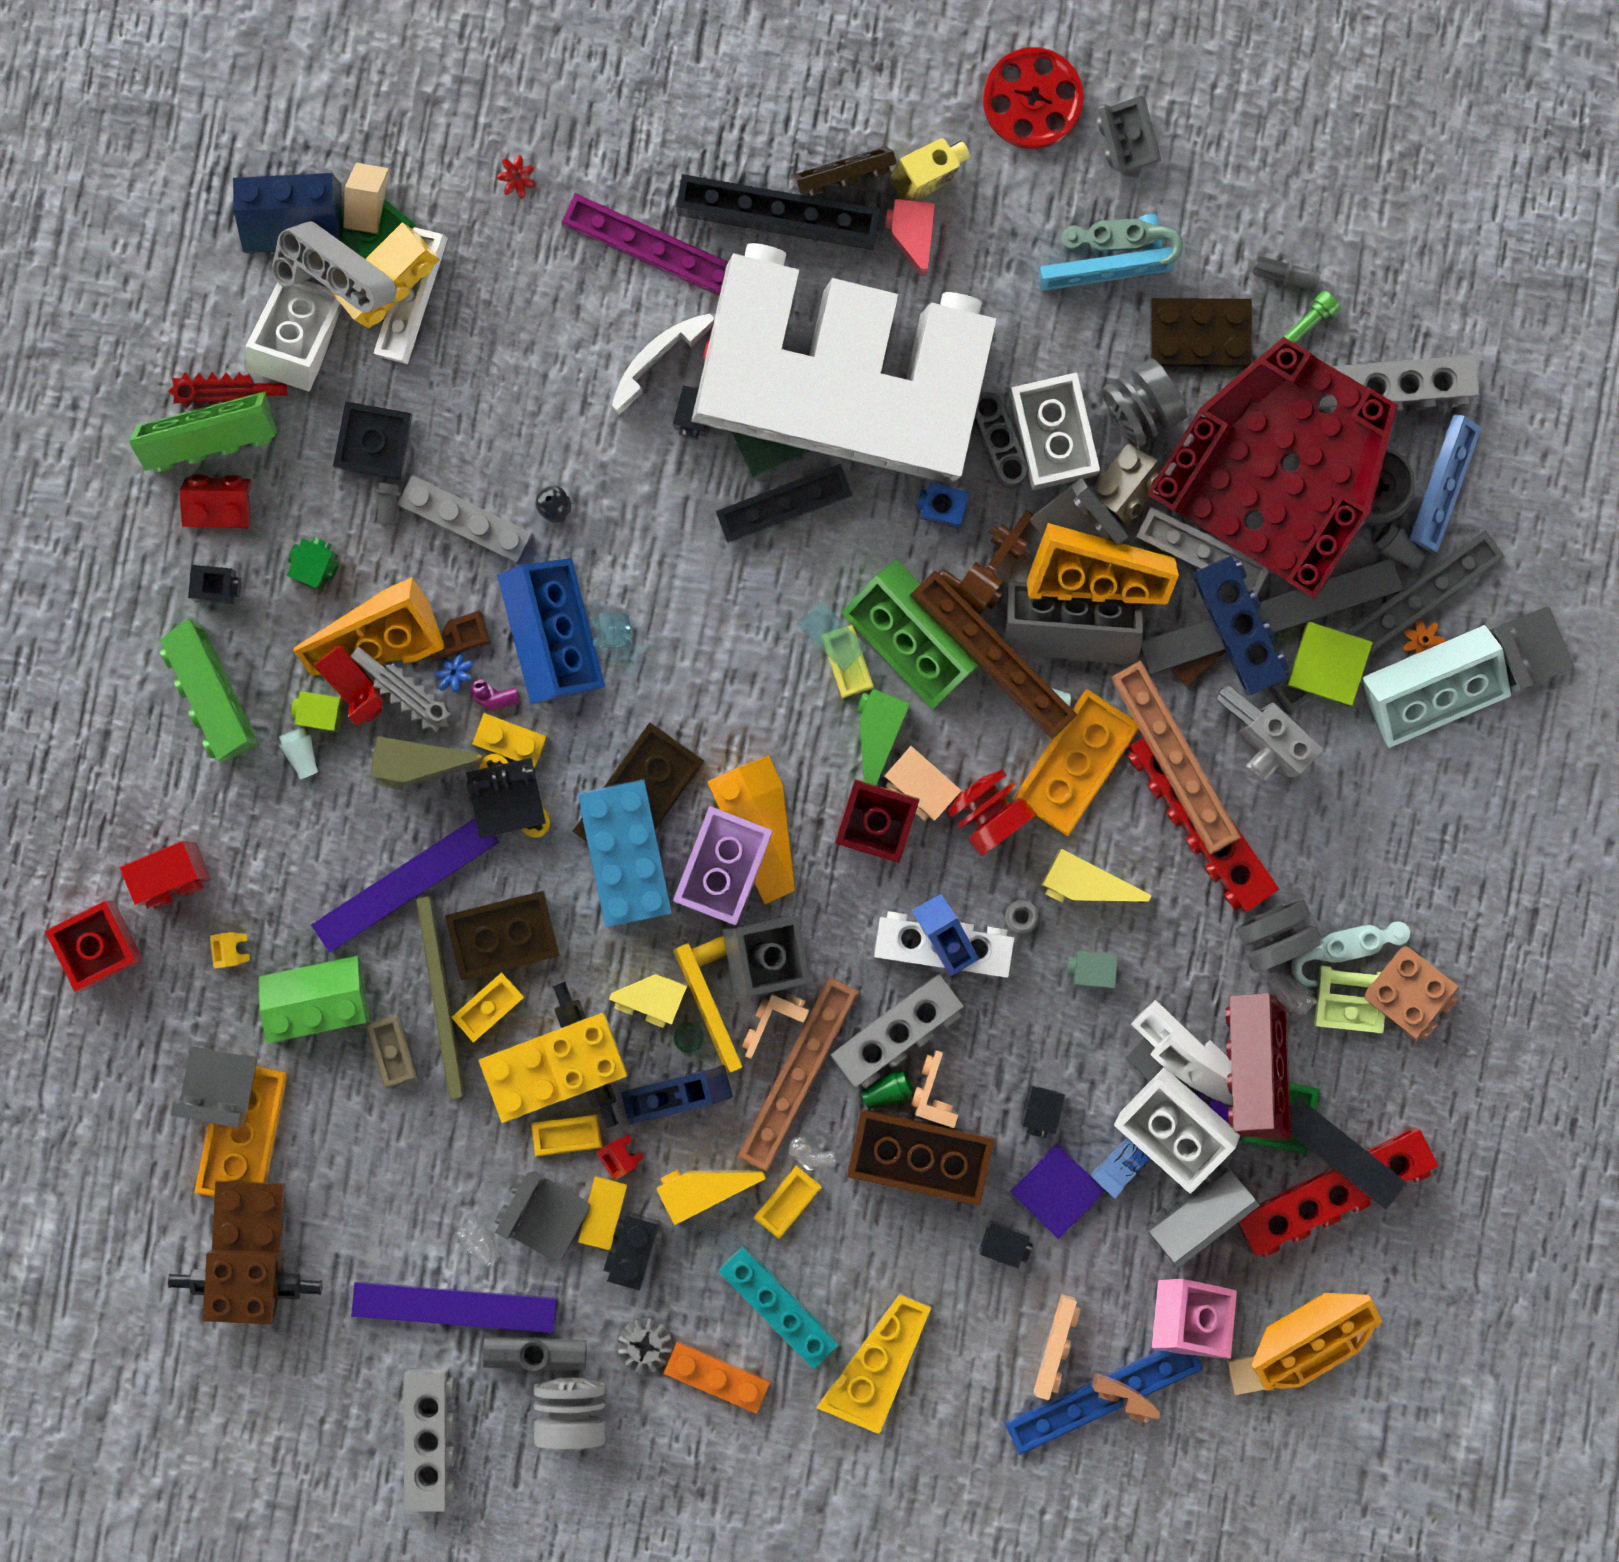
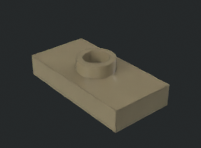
(391, 1051)

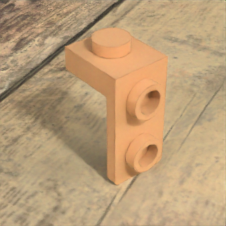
(790, 1006)

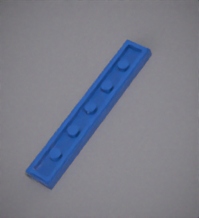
(1085, 1406)

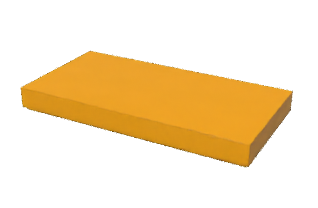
(1077, 762)
(246, 1150)

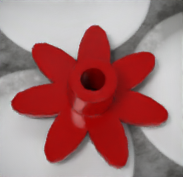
(516, 176)

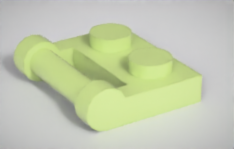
(1345, 1010)

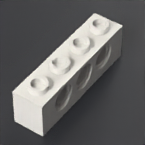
(889, 946)

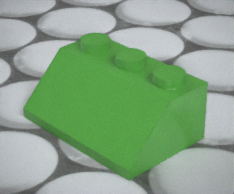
(313, 999)

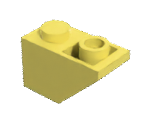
(653, 996)

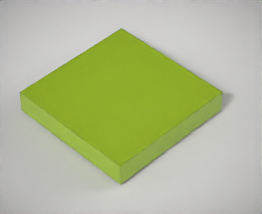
(1329, 663)

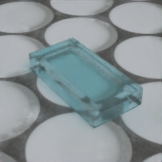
(832, 636)

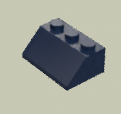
(275, 203)

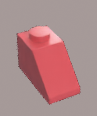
(912, 231)

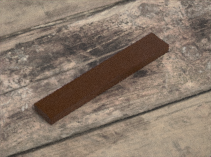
(993, 655)

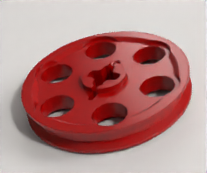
(1032, 81)

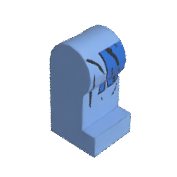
(1119, 1167)

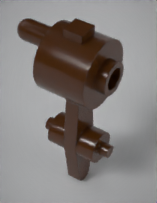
(981, 584)

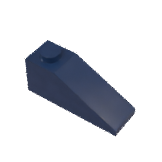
(677, 1094)

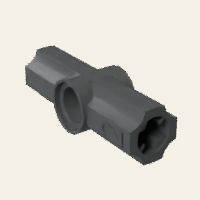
(511, 1353)

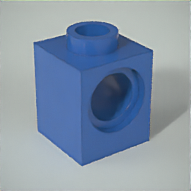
(956, 498)

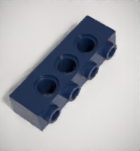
(1251, 676)

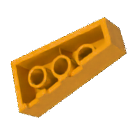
(1089, 566)

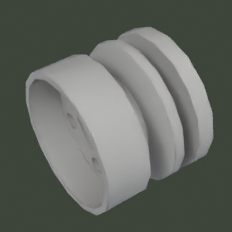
(569, 1414)

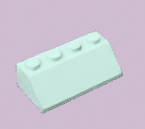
(1437, 686)

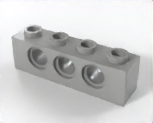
(850, 1053)
(419, 1493)

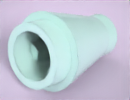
(299, 751)

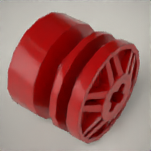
(991, 812)

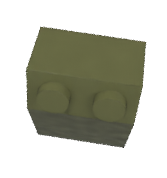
(411, 763)

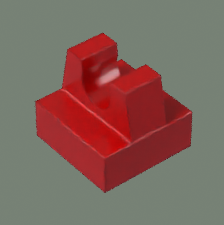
(617, 1159)

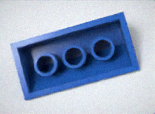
(550, 630)

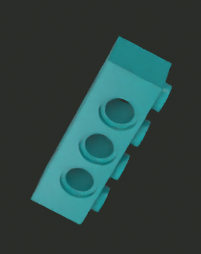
(778, 1306)

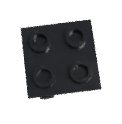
(505, 797)

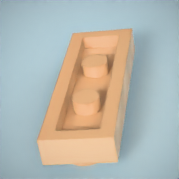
(1057, 1347)

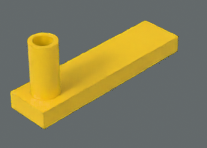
(690, 962)

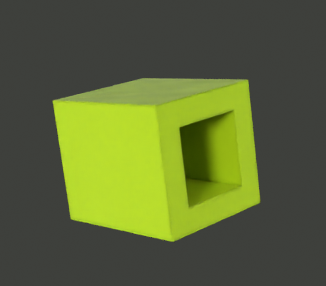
(318, 711)

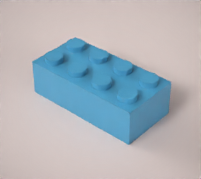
(624, 853)

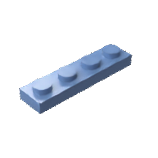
(1445, 483)

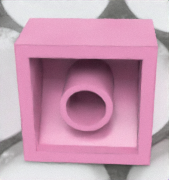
(1194, 1318)

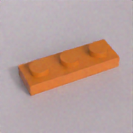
(716, 1377)

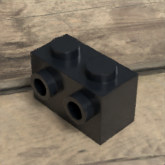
(633, 1252)

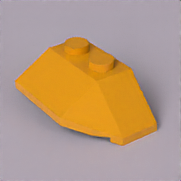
(1314, 1339)

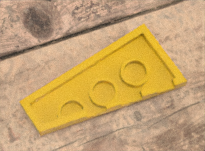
(875, 1372)

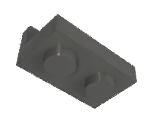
(1128, 135)

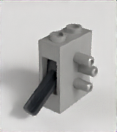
(1273, 735)

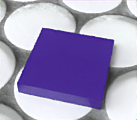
(1057, 1191)

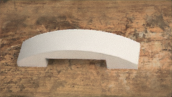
(690, 330)

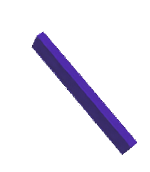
(402, 885)
(454, 1307)

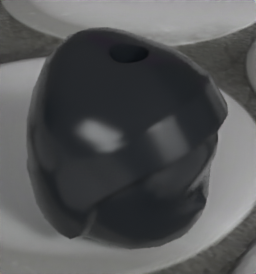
(553, 504)

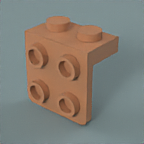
(1412, 994)

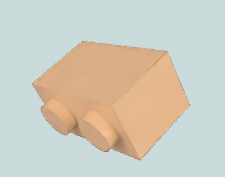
(921, 779)

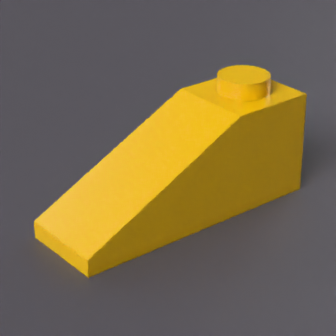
(699, 1190)

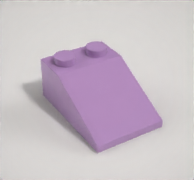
(723, 866)

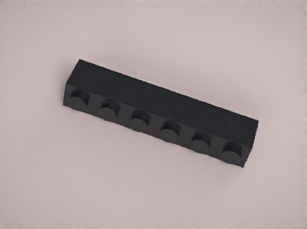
(777, 212)

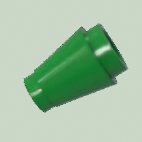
(889, 1090)

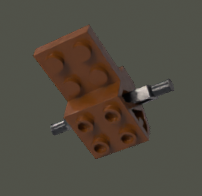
(246, 1257)

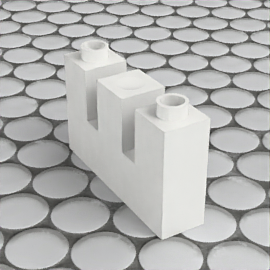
(837, 394)

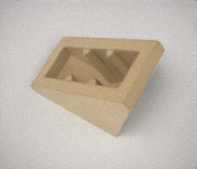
(365, 198)

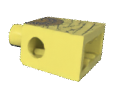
(927, 169)

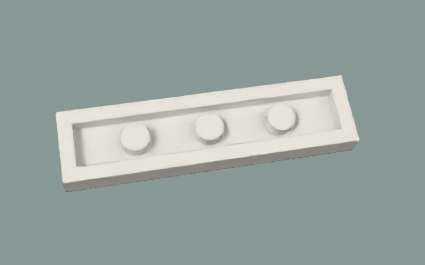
(405, 316)

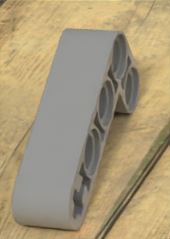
(313, 252)

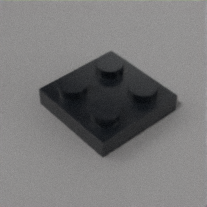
(372, 440)

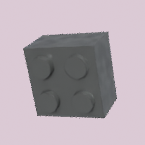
(766, 956)

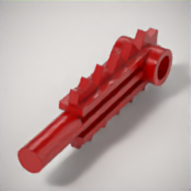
(215, 390)

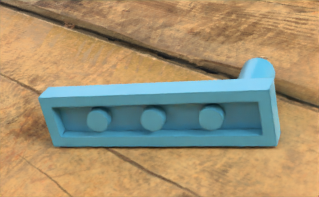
(1109, 267)

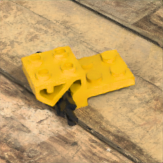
(558, 1065)

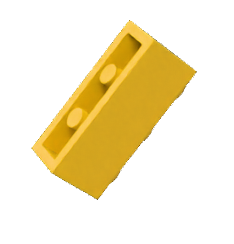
(405, 260)

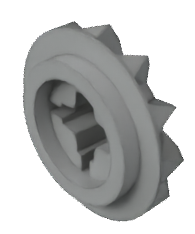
(658, 1337)

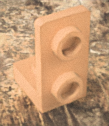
(938, 1111)

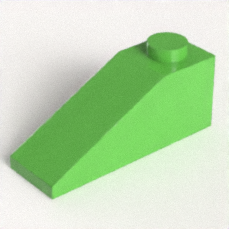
(878, 730)

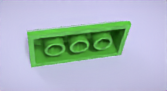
(204, 432)
(908, 635)
(208, 691)

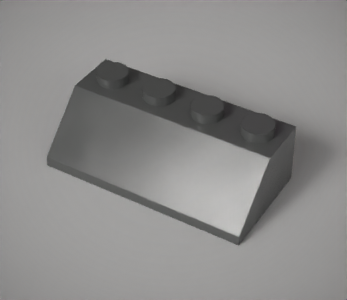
(1072, 627)

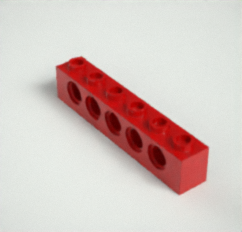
(1258, 883)
(1254, 1227)

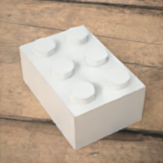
(1054, 431)
(1177, 1130)

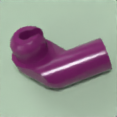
(491, 698)

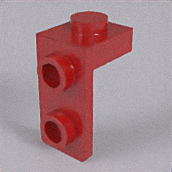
(351, 684)

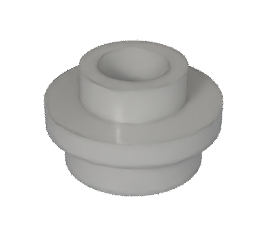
(1032, 914)

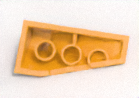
(758, 796)

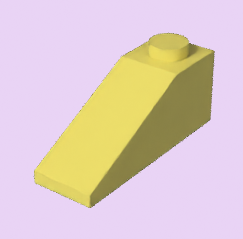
(1081, 881)

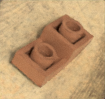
(1134, 1402)

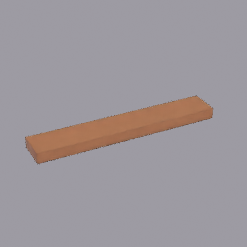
(1175, 757)
(798, 1074)

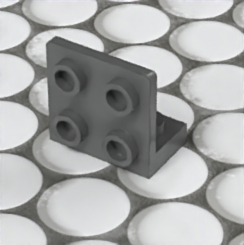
(1081, 511)
(1532, 649)
(216, 1087)

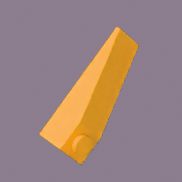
(387, 627)

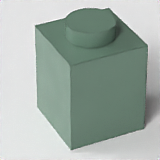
(1092, 968)

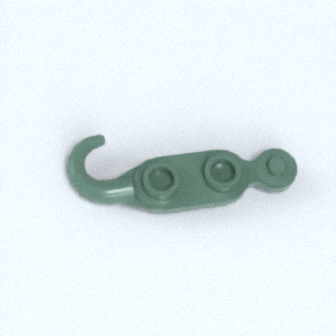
(1122, 236)

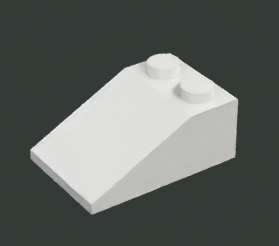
(293, 334)

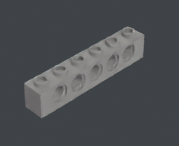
(1458, 372)

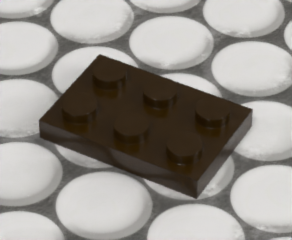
(844, 171)
(1201, 332)
(502, 935)

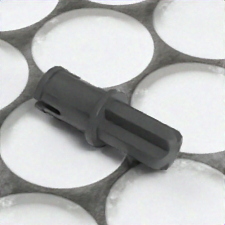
(1286, 273)

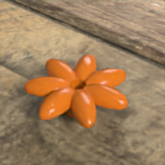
(1416, 637)

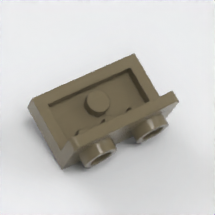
(1126, 483)

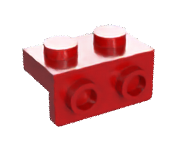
(215, 502)

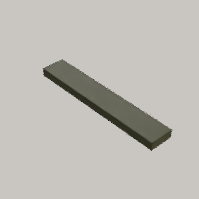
(441, 997)

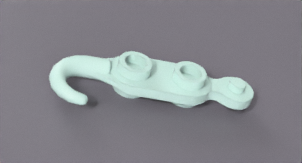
(1350, 945)

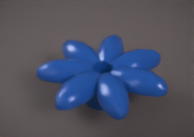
(454, 673)

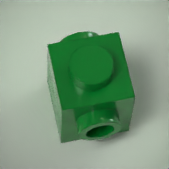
(312, 563)

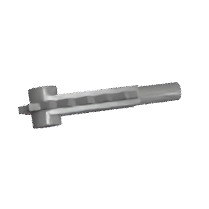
(403, 691)

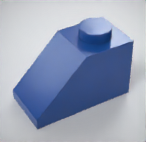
(945, 934)

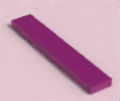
(645, 243)

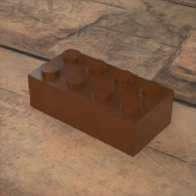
(920, 1156)

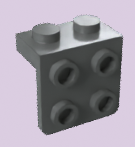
(542, 1215)

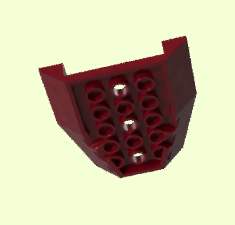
(1236, 454)

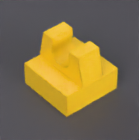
(224, 949)

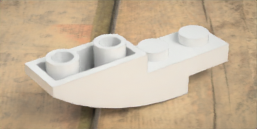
(1183, 1055)

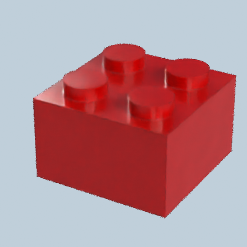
(165, 873)
(94, 945)

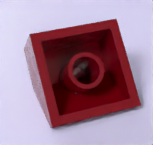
(876, 820)

